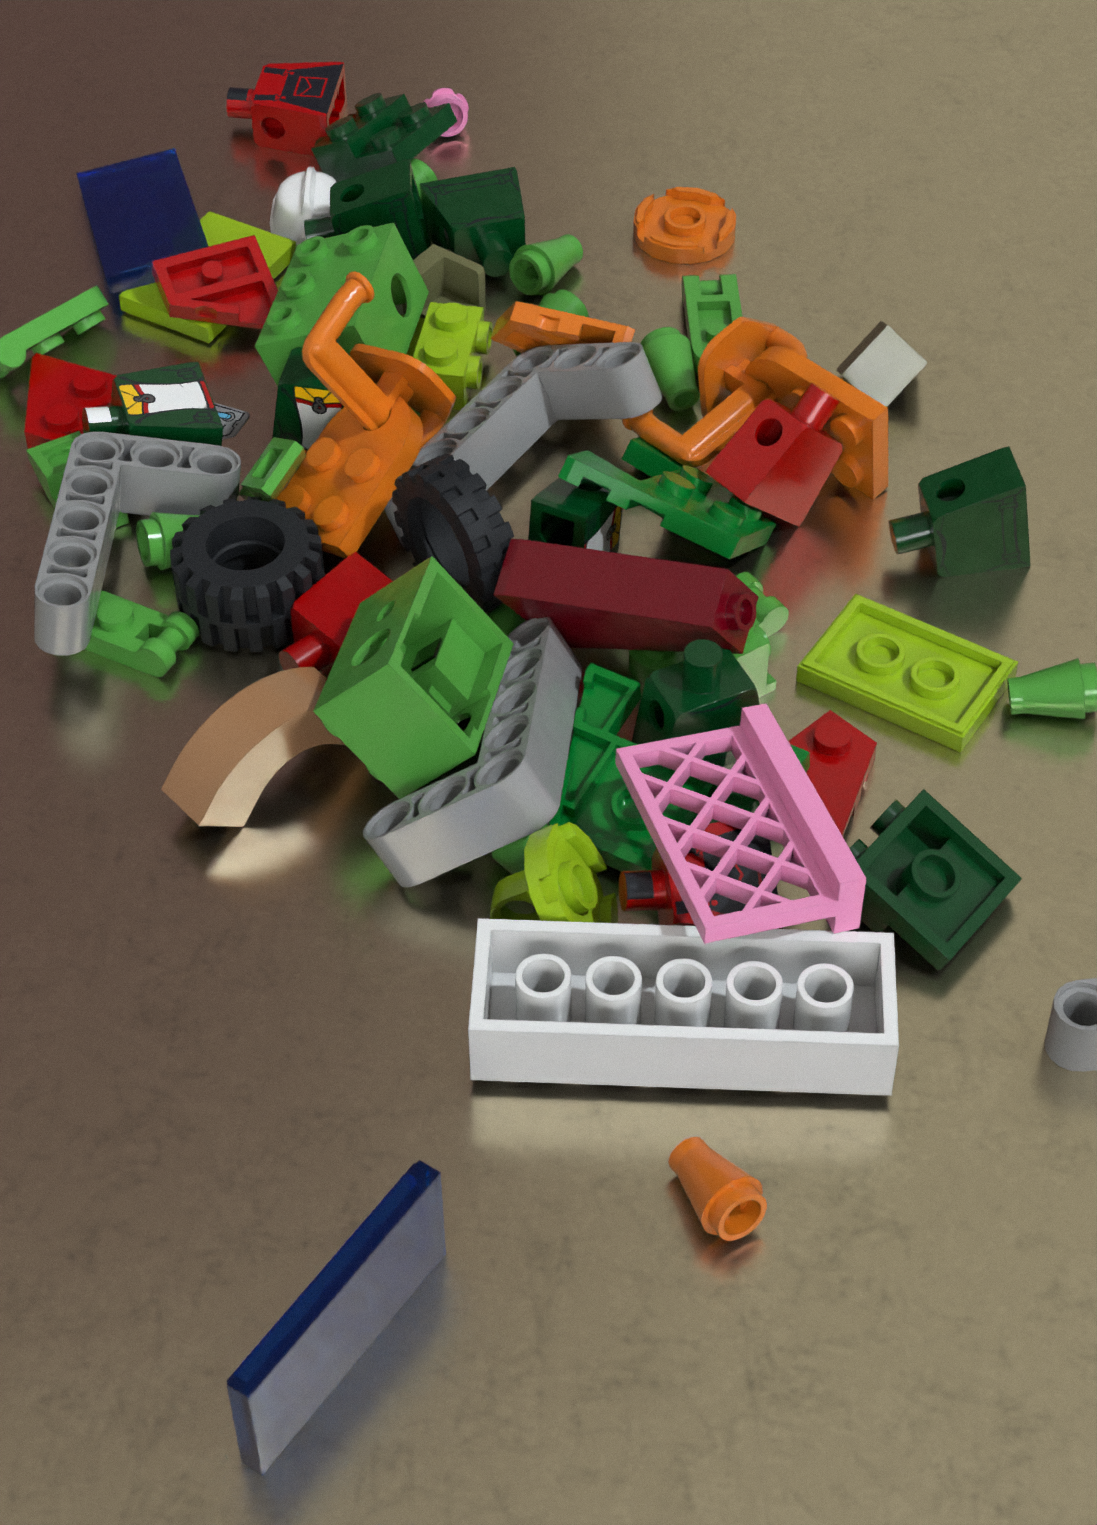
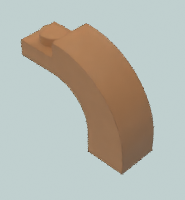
(245, 745)

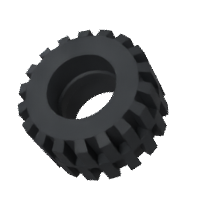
(244, 570)

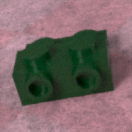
(380, 135)
(929, 878)

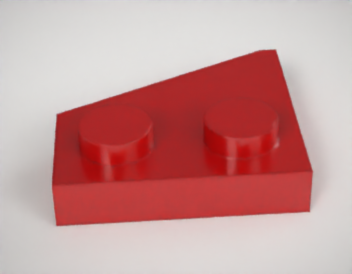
(218, 284)
(58, 397)
(838, 763)

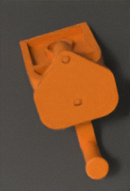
(760, 362)
(375, 435)

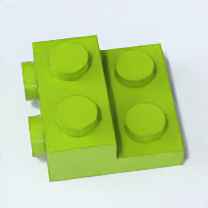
(452, 346)

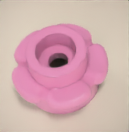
(458, 104)

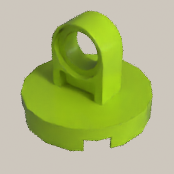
(557, 880)

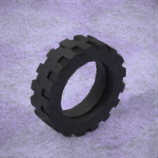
(447, 496)

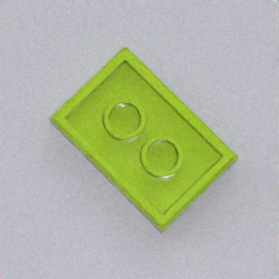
(147, 301)
(907, 672)

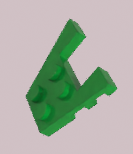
(679, 494)
(594, 789)

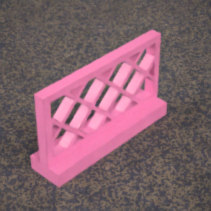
(787, 814)

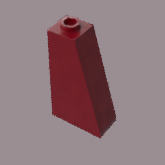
(625, 598)

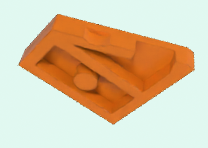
(530, 326)

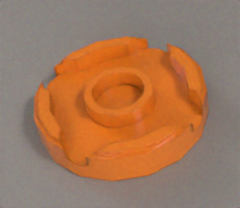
(684, 226)

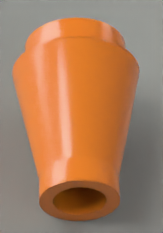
(721, 1193)

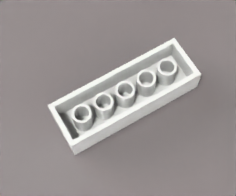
(683, 1013)

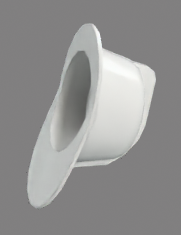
(297, 199)

